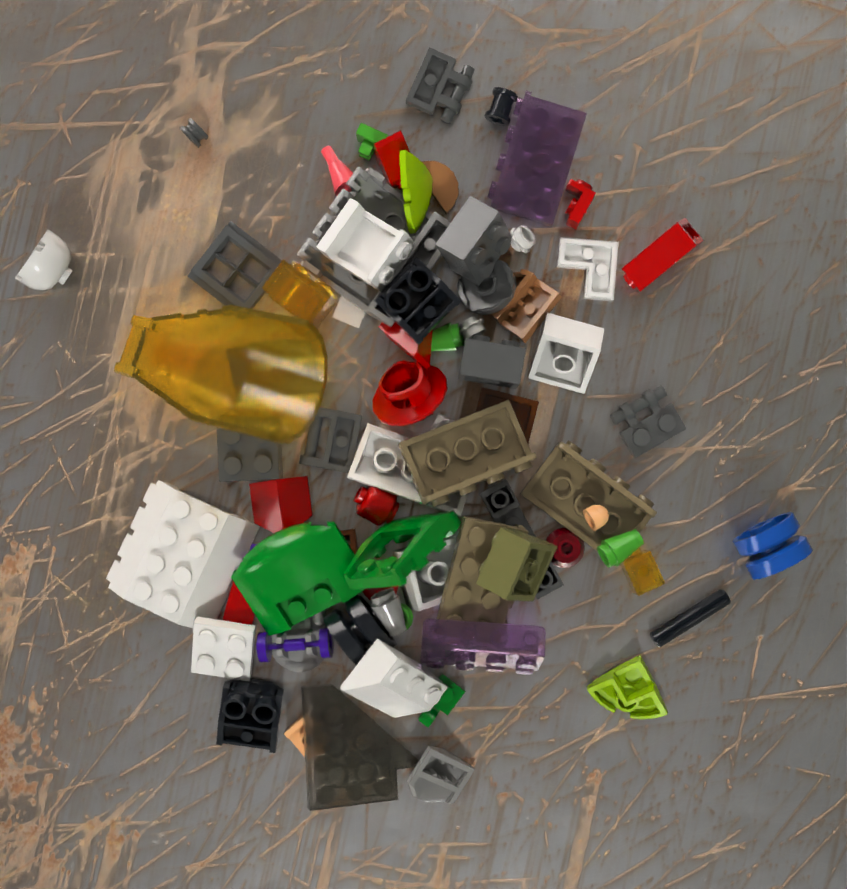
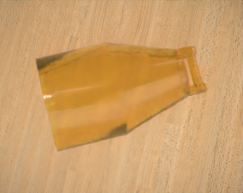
(232, 369)

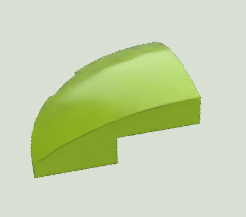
(417, 189)
(629, 690)

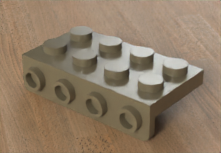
(466, 453)
(571, 483)
(461, 595)

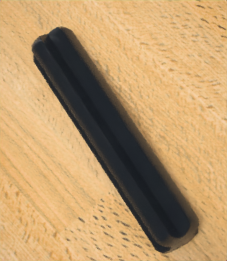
(690, 618)

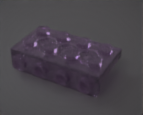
(536, 159)
(482, 645)

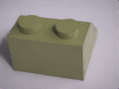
(515, 565)

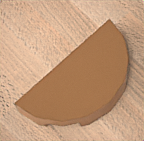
(444, 185)

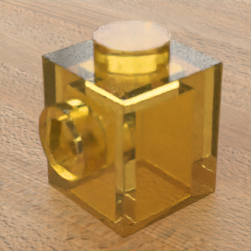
(642, 572)

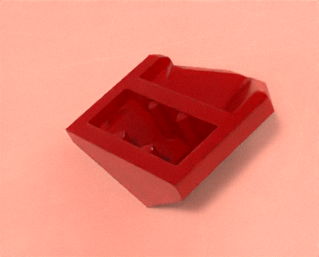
(281, 502)

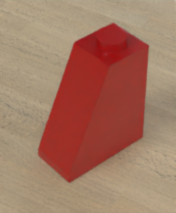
(661, 255)

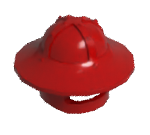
(409, 393)

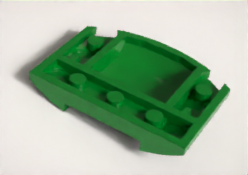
(295, 575)

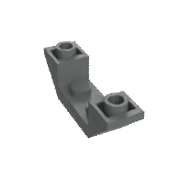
(505, 510)

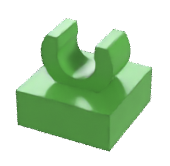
(368, 136)

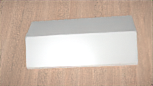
(383, 466)

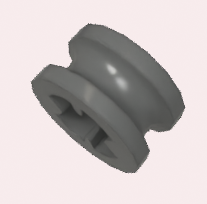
(194, 132)

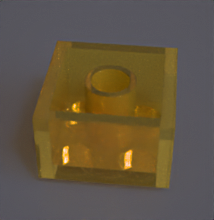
(298, 294)

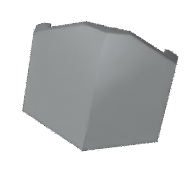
(439, 776)

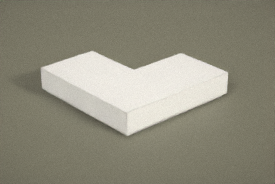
(598, 260)

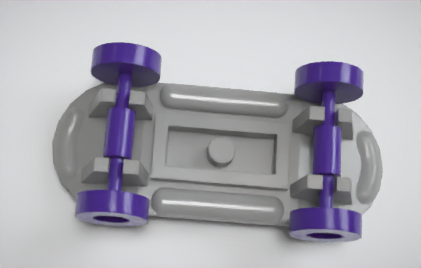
(300, 647)

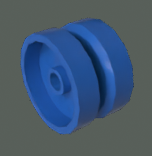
(772, 546)

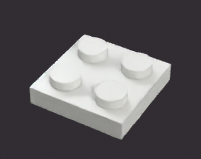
(223, 648)

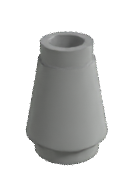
(389, 611)

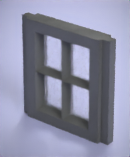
(235, 268)

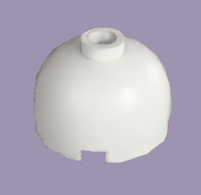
(46, 264)

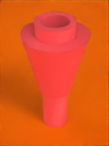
(338, 170)

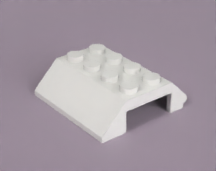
(180, 556)

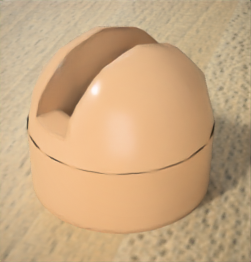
(596, 516)

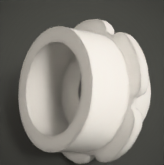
(522, 238)
(472, 327)

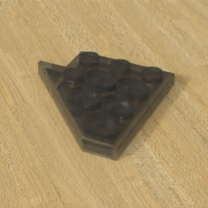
(347, 752)

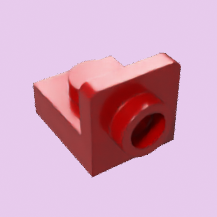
(578, 208)

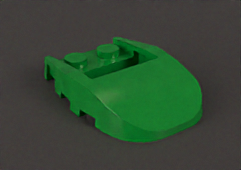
(428, 535)

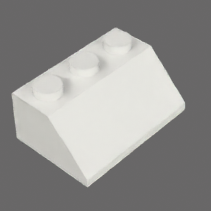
(393, 682)

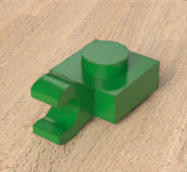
(446, 703)

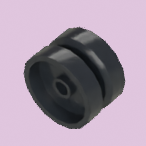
(356, 634)

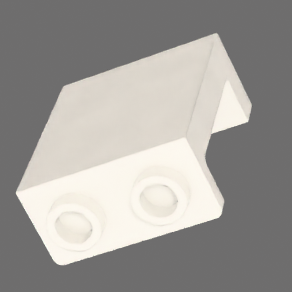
(365, 245)

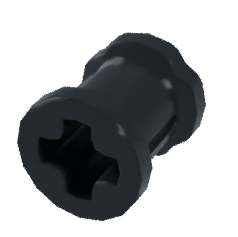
(501, 106)

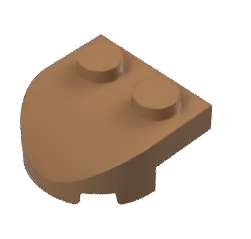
(528, 307)

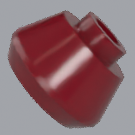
(574, 545)

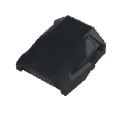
(417, 300)
(250, 714)

